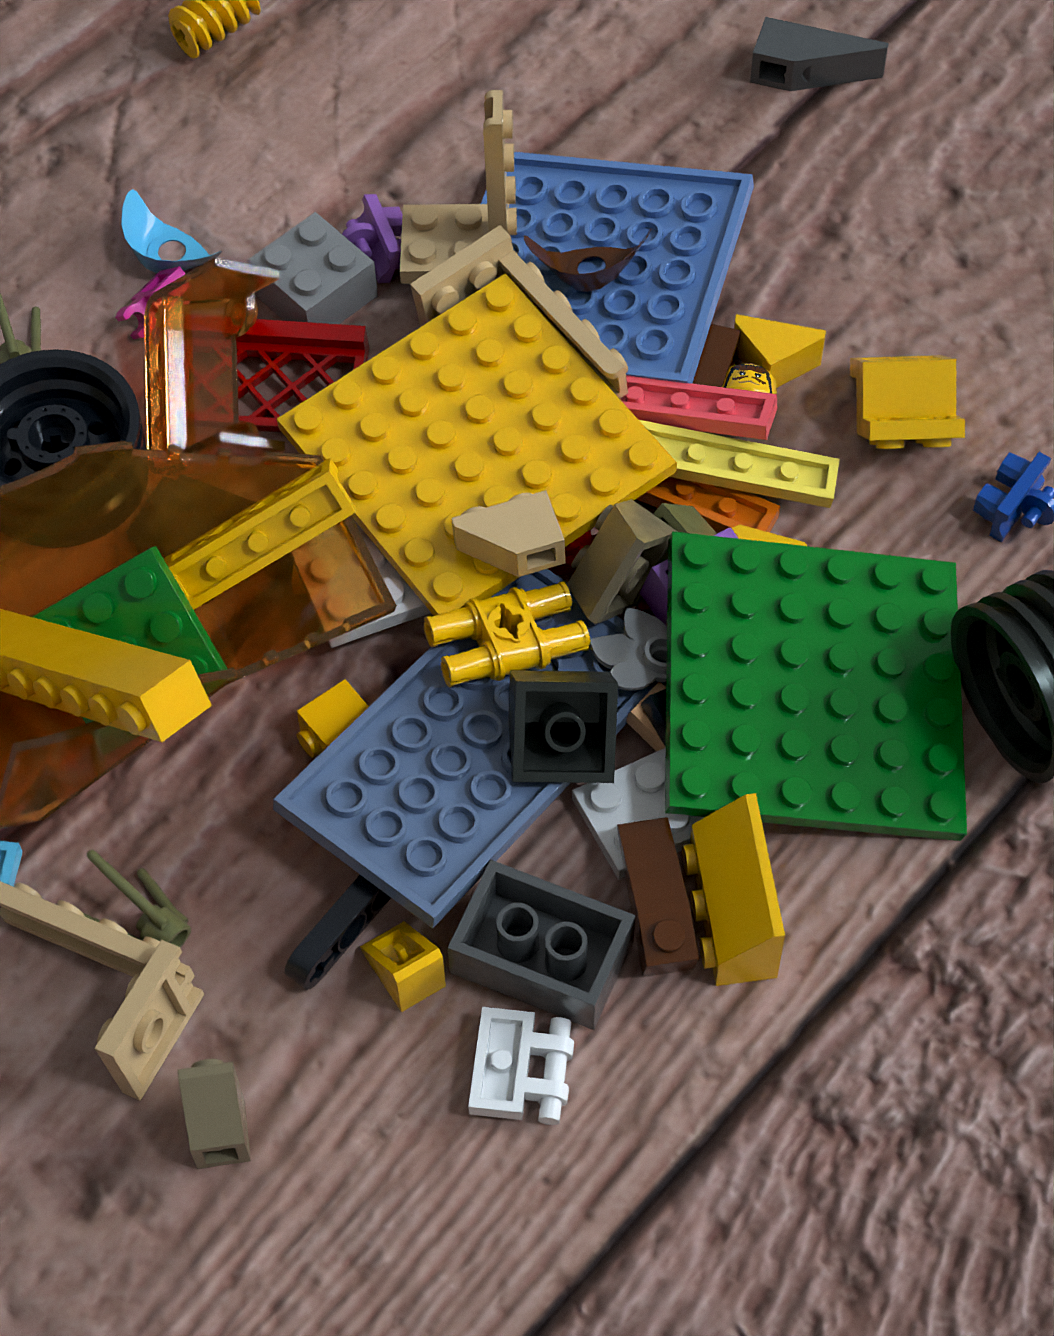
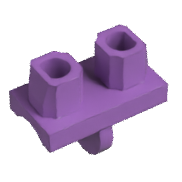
(375, 236)

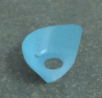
(147, 234)

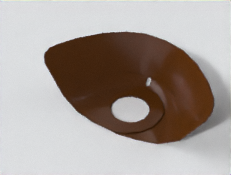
(566, 264)

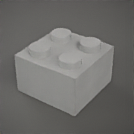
(319, 274)

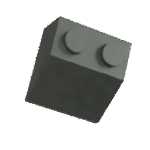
(562, 726)

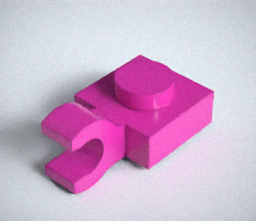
(140, 299)

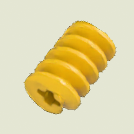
(200, 19)

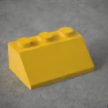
(735, 894)

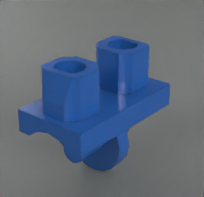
(1023, 498)

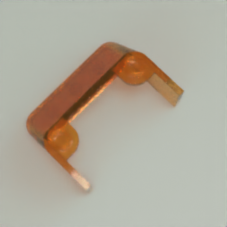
(194, 359)

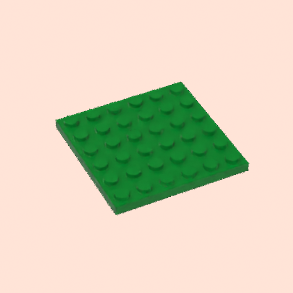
(813, 687)

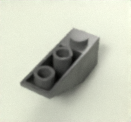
(809, 57)

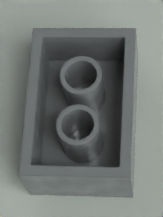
(541, 944)

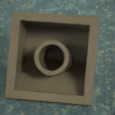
(618, 560)

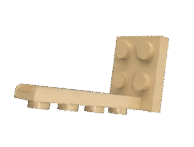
(442, 230)
(490, 259)
(156, 999)

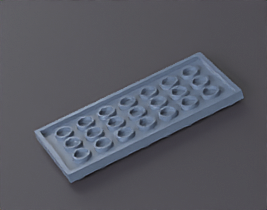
(424, 776)

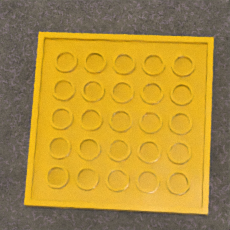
(466, 420)

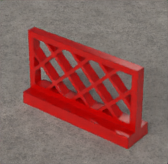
(295, 341)

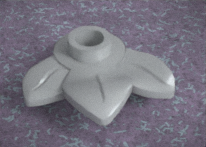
(635, 652)

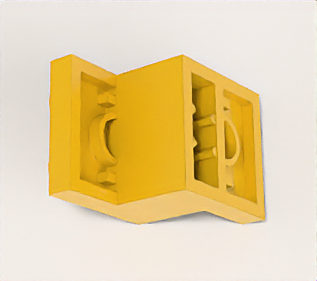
(907, 400)

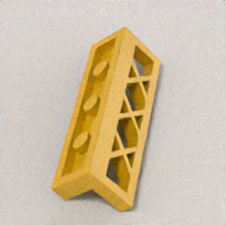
(260, 534)

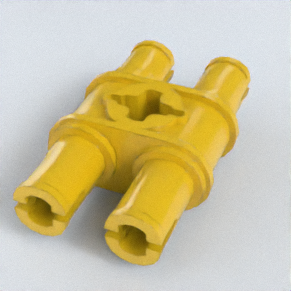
(506, 634)

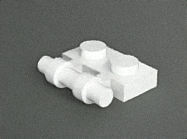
(503, 1060)

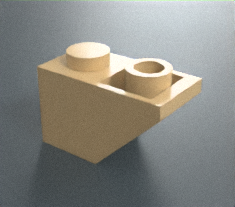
(512, 535)

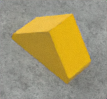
(779, 347)
(406, 964)

